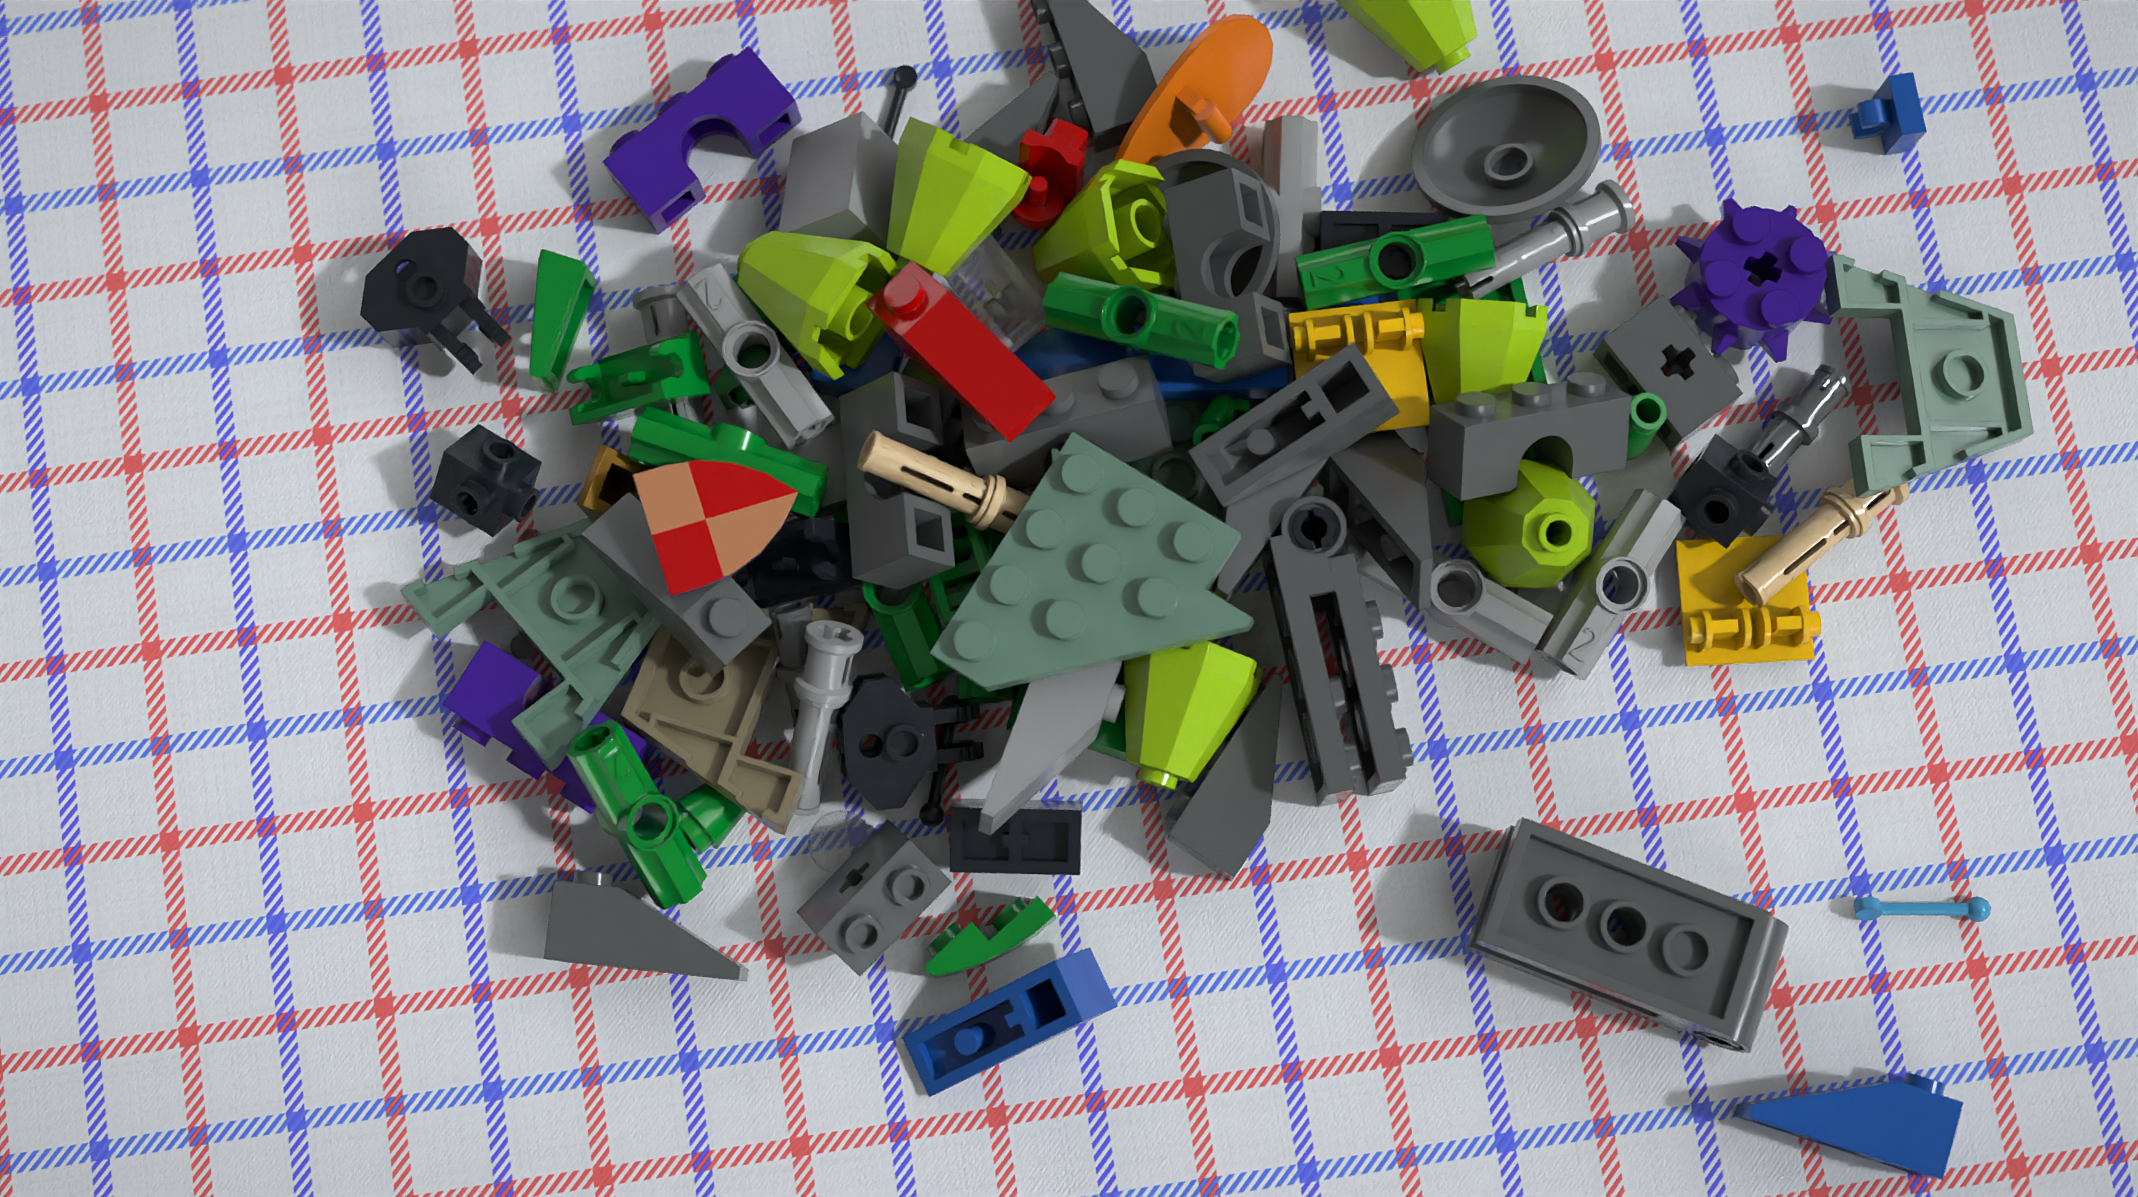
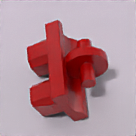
(1057, 172)

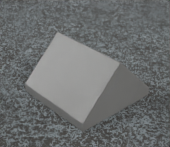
(841, 182)

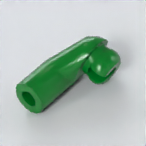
(1217, 415)

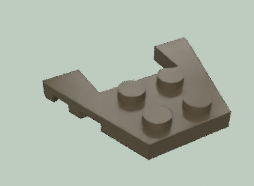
(711, 720)

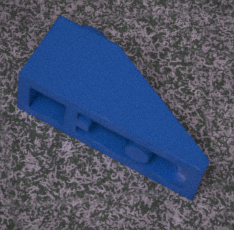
(1010, 1021)
(1880, 1121)

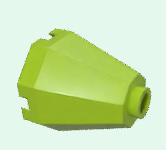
(1419, 30)
(947, 198)
(1111, 232)
(818, 294)
(1478, 345)
(1532, 532)
(1183, 708)

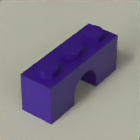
(735, 100)
(498, 690)

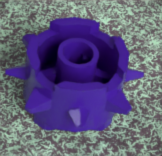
(1776, 251)

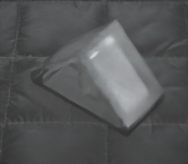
(999, 294)

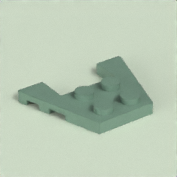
(1954, 372)
(568, 611)

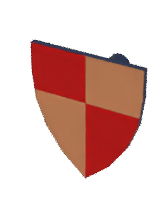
(710, 518)

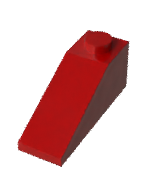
(959, 351)

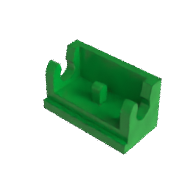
(640, 378)

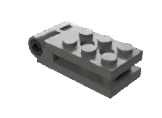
(1326, 579)
(1687, 952)

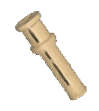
(990, 501)
(1838, 517)

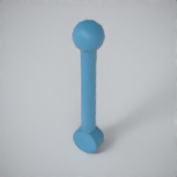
(1871, 908)

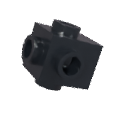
(486, 480)
(1724, 492)

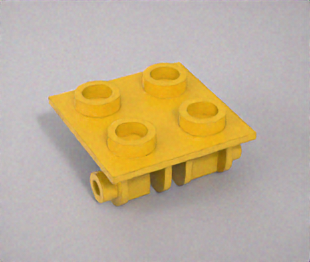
(1387, 338)
(1722, 624)

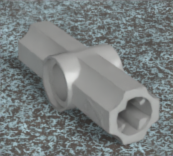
(1291, 176)
(734, 325)
(1633, 551)
(1492, 614)

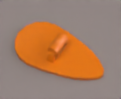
(1202, 91)

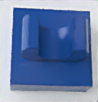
(1891, 113)

